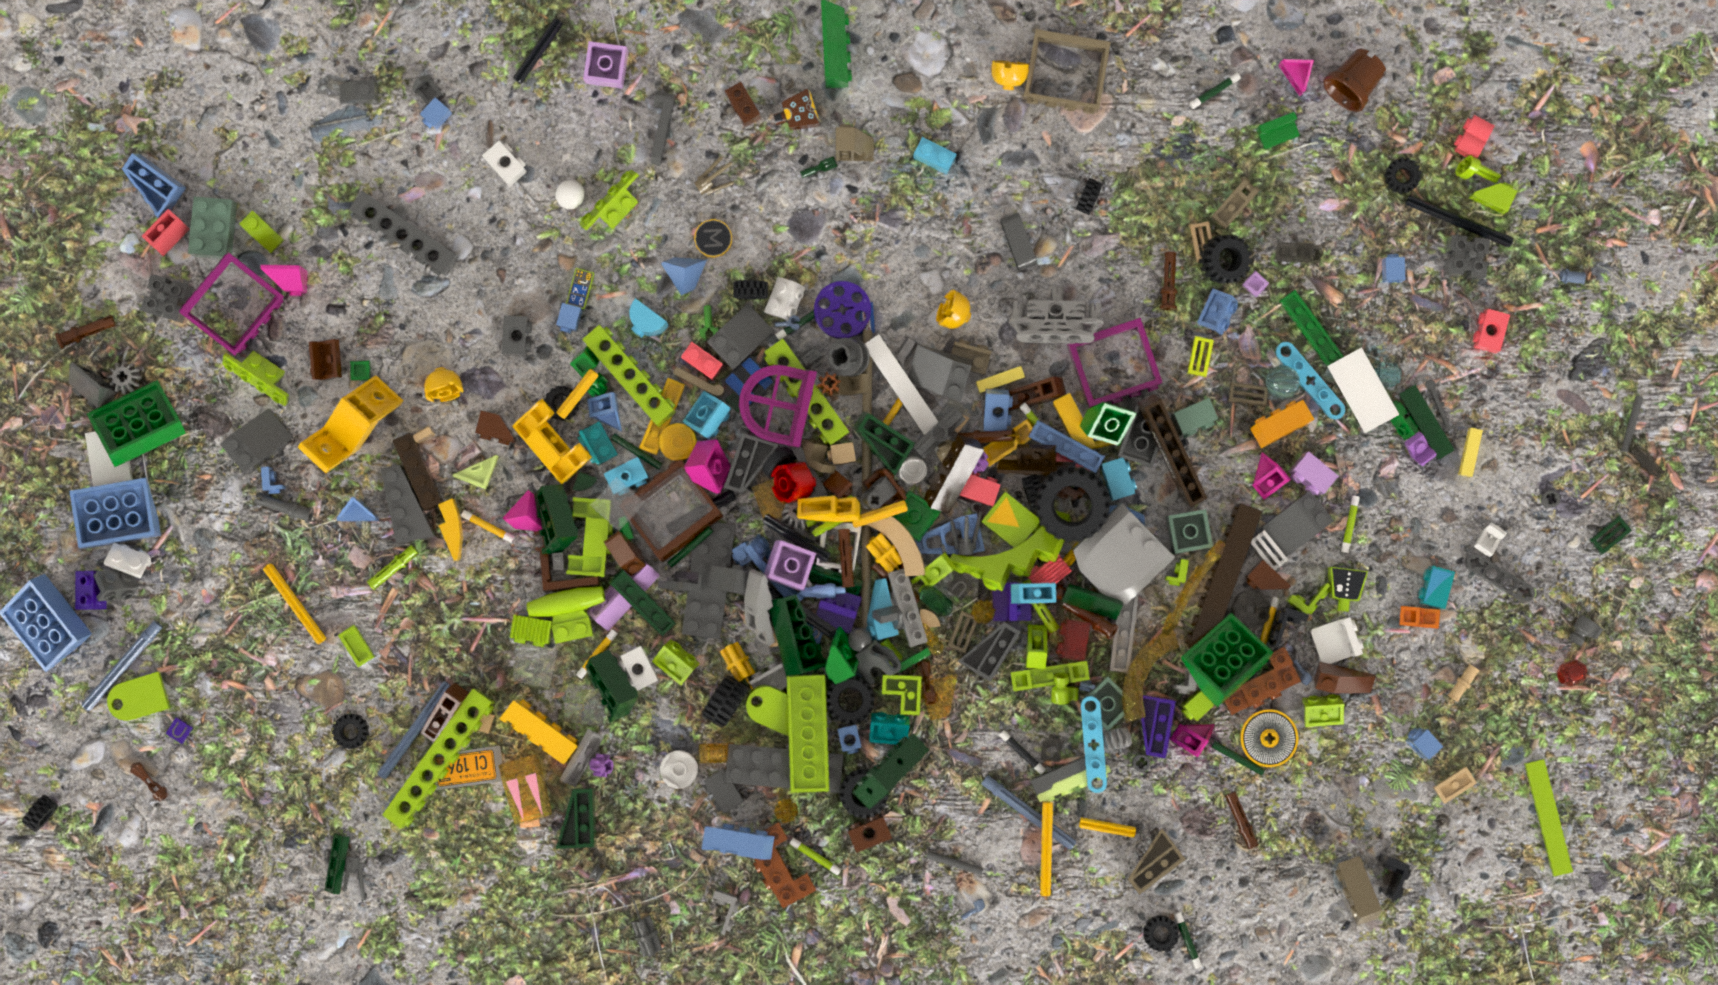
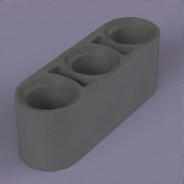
(1018, 241)

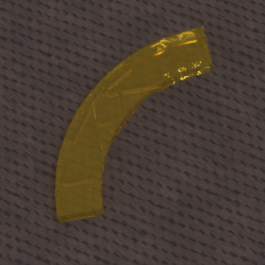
(1190, 586)
(1138, 670)

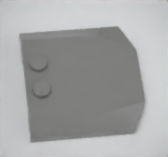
(1121, 556)

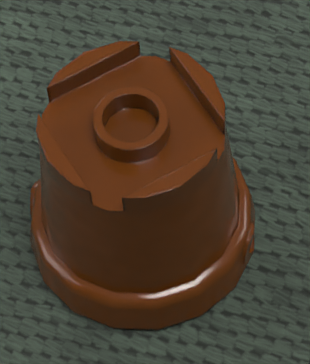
(1355, 80)

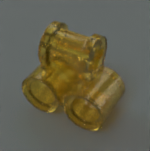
(713, 753)

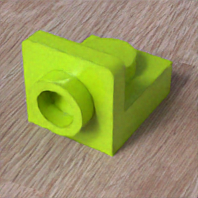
(1181, 571)

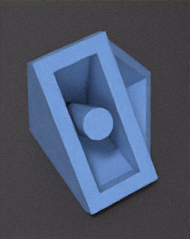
(684, 272)
(605, 409)
(356, 511)

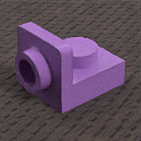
(1419, 449)

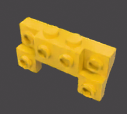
(548, 444)

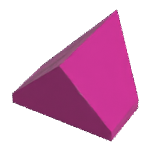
(1297, 73)
(1269, 477)
(524, 514)
(1192, 737)

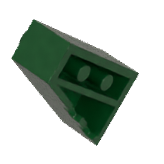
(885, 442)
(556, 518)
(612, 683)
(580, 821)

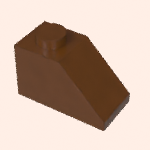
(625, 553)
(1265, 578)

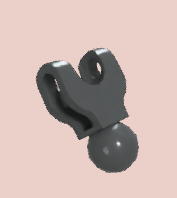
(872, 656)

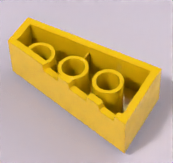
(540, 730)

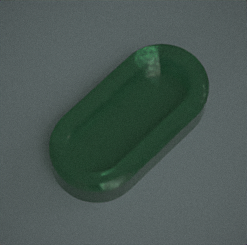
(936, 600)

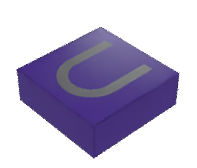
(179, 730)

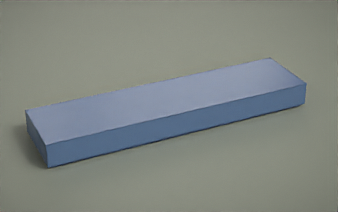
(1066, 446)

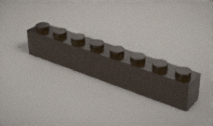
(1225, 573)

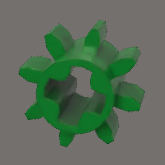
(599, 386)

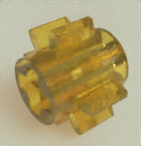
(983, 611)
(786, 811)

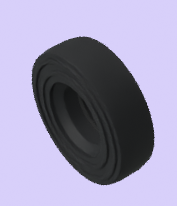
(779, 457)

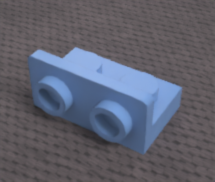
(1218, 311)

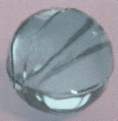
(1282, 381)

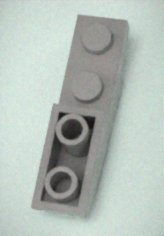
(756, 604)

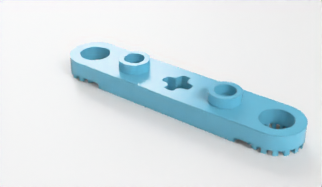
(1319, 392)
(1093, 757)

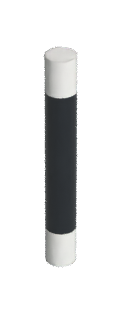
(1022, 752)

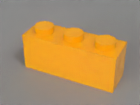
(1281, 423)

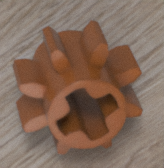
(825, 388)

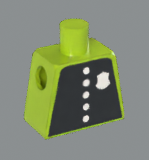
(1345, 586)

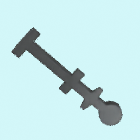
(1430, 385)

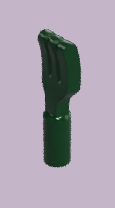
(824, 165)

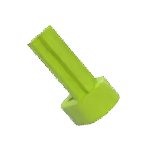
(1472, 166)

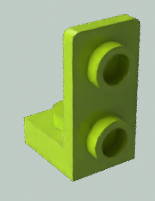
(1299, 602)

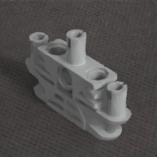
(1066, 327)

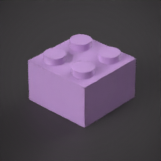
(605, 65)
(1312, 474)
(789, 565)

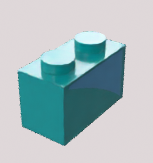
(1436, 587)

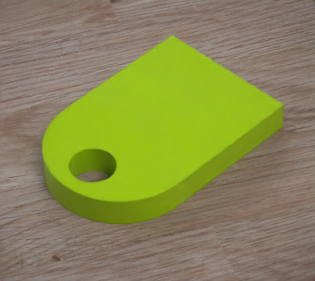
(139, 697)
(772, 710)

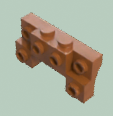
(1266, 685)
(778, 875)

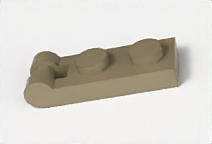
(1235, 203)
(700, 381)

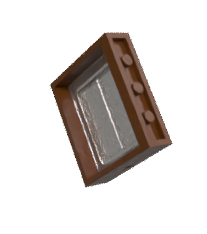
(673, 511)

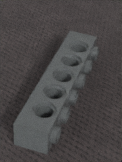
(365, 203)

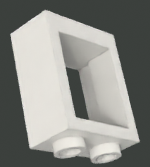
(828, 565)

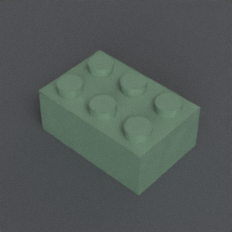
(212, 227)

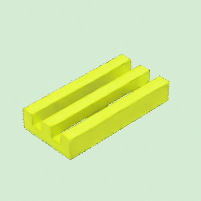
(1196, 372)

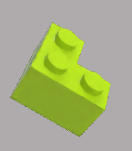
(908, 687)

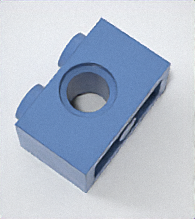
(993, 399)
(1423, 743)

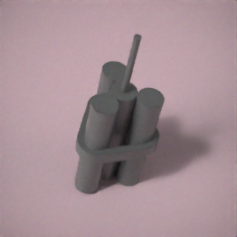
(646, 935)

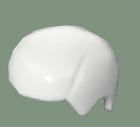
(570, 194)
(913, 469)

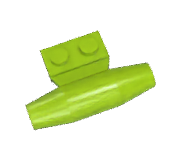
(568, 611)

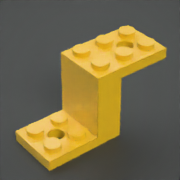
(350, 424)

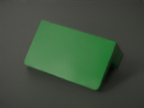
(1278, 131)

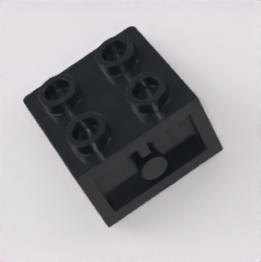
(1281, 617)
(1401, 873)

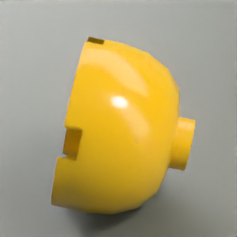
(1009, 73)
(954, 311)
(442, 385)

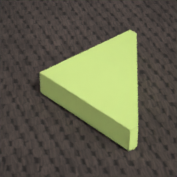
(479, 473)

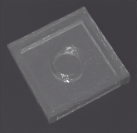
(617, 504)
(535, 665)

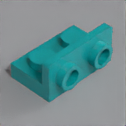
(597, 443)
(888, 728)

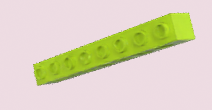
(394, 811)

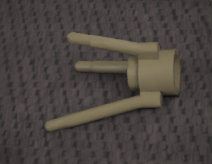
(704, 182)

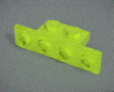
(614, 205)
(259, 373)

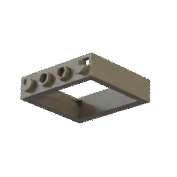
(1074, 42)

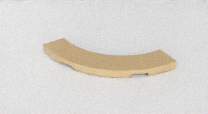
(903, 542)

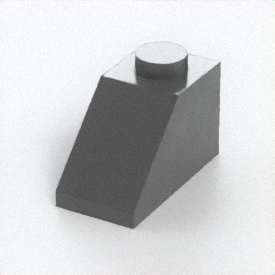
(359, 92)

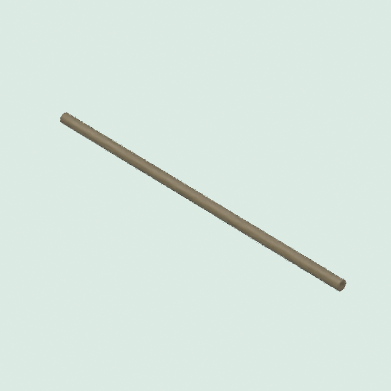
(866, 472)

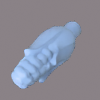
(823, 591)

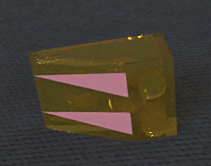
(525, 789)

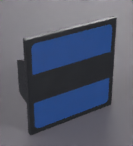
(736, 379)

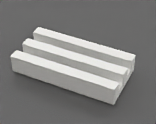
(1273, 545)

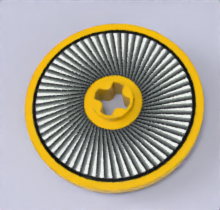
(1258, 727)

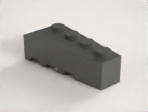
(405, 509)

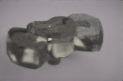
(983, 591)

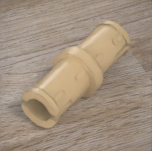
(1463, 682)

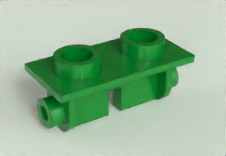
(1405, 427)

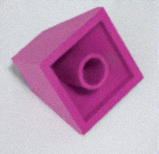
(288, 277)

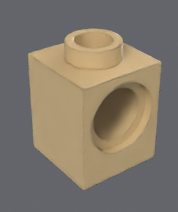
(841, 454)

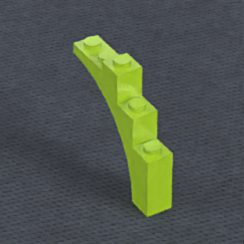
(1019, 560)

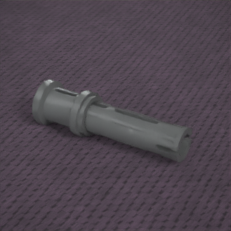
(293, 509)

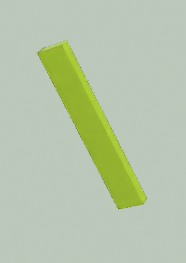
(1548, 817)

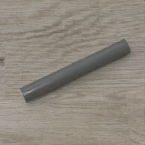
(1631, 424)
(954, 862)

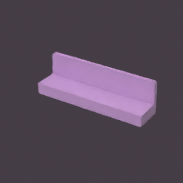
(615, 605)

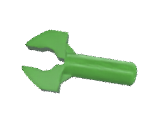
(708, 323)

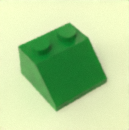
(1107, 422)
(841, 660)

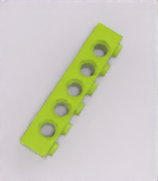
(595, 340)
(839, 430)

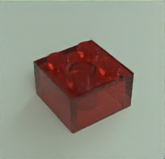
(1073, 640)

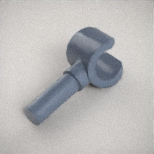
(792, 319)
(1306, 678)
(1086, 686)
(979, 906)

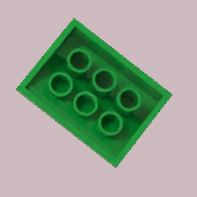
(834, 45)
(136, 423)
(1225, 659)

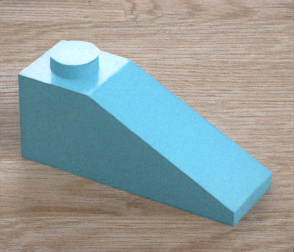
(880, 599)

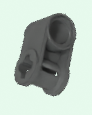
(877, 494)

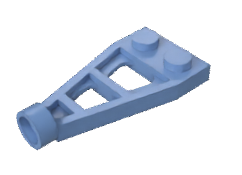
(942, 530)
(757, 549)

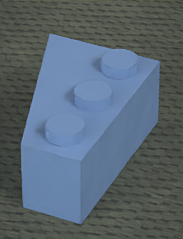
(153, 183)
(738, 841)

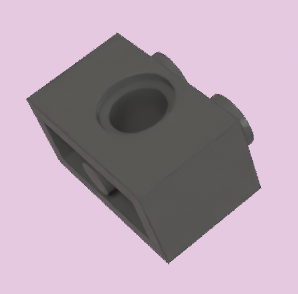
(511, 325)

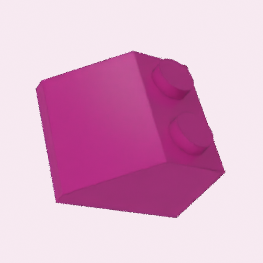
(708, 465)

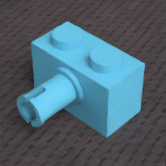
(630, 473)

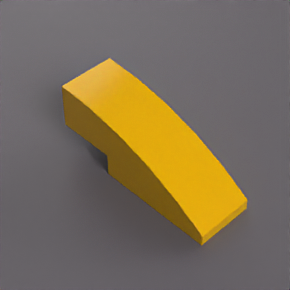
(1071, 419)
(999, 450)
(829, 509)
(452, 528)

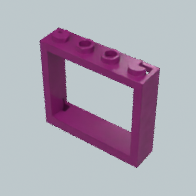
(252, 330)
(1133, 391)

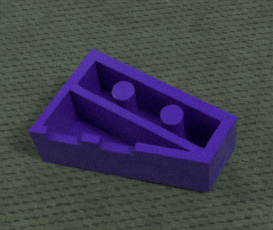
(1157, 725)

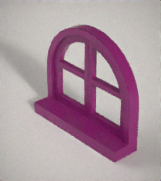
(801, 408)

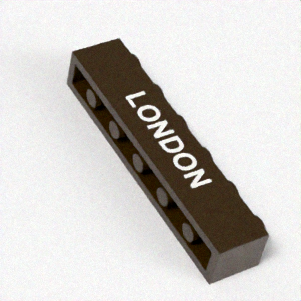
(1172, 450)

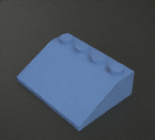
(114, 513)
(44, 622)

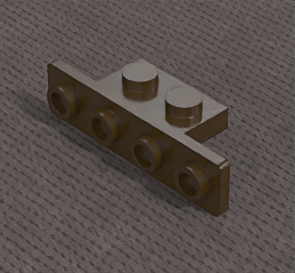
(1033, 460)

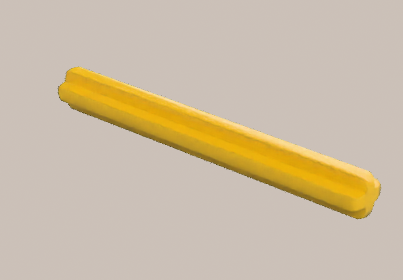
(294, 603)
(1046, 848)

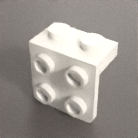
(1337, 640)

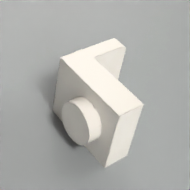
(1489, 539)

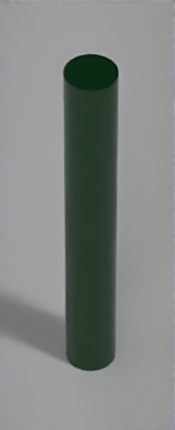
(636, 451)
(690, 546)
(1238, 758)

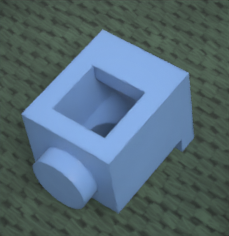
(740, 555)

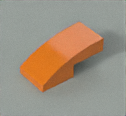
(1419, 617)

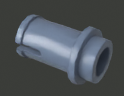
(1572, 276)

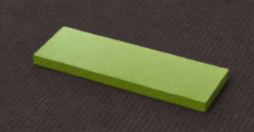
(808, 733)

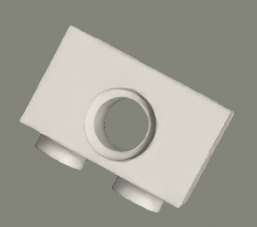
(510, 173)
(639, 656)

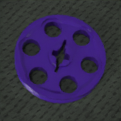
(846, 301)

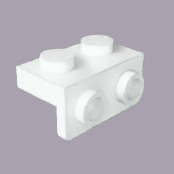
(784, 298)
(127, 560)

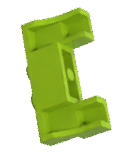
(594, 549)

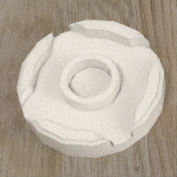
(679, 769)

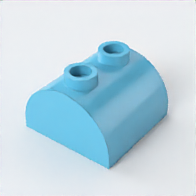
(645, 320)
(707, 415)

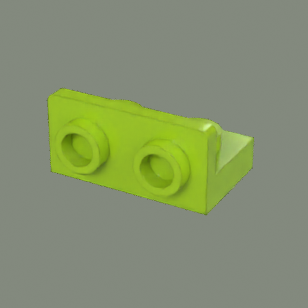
(675, 661)
(1323, 710)

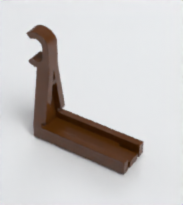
(560, 585)

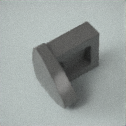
(426, 89)
(889, 614)

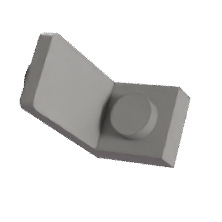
(723, 898)

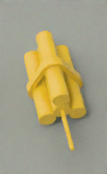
(884, 552)
(737, 662)

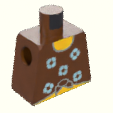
(798, 112)

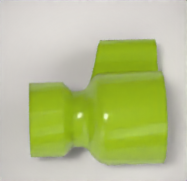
(1062, 693)

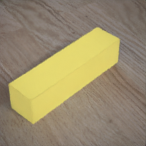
(1000, 379)
(1470, 452)

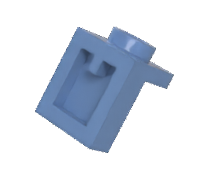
(268, 479)

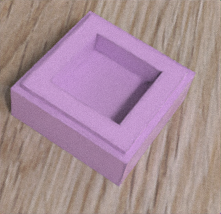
(1255, 284)

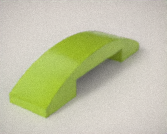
(1045, 677)

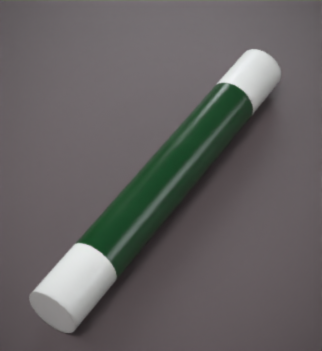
(1215, 90)
(803, 320)
(1187, 939)

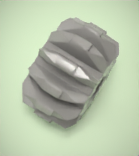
(121, 385)
(790, 518)
(1116, 739)

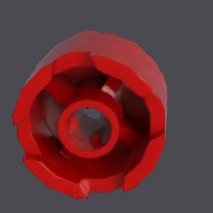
(792, 482)

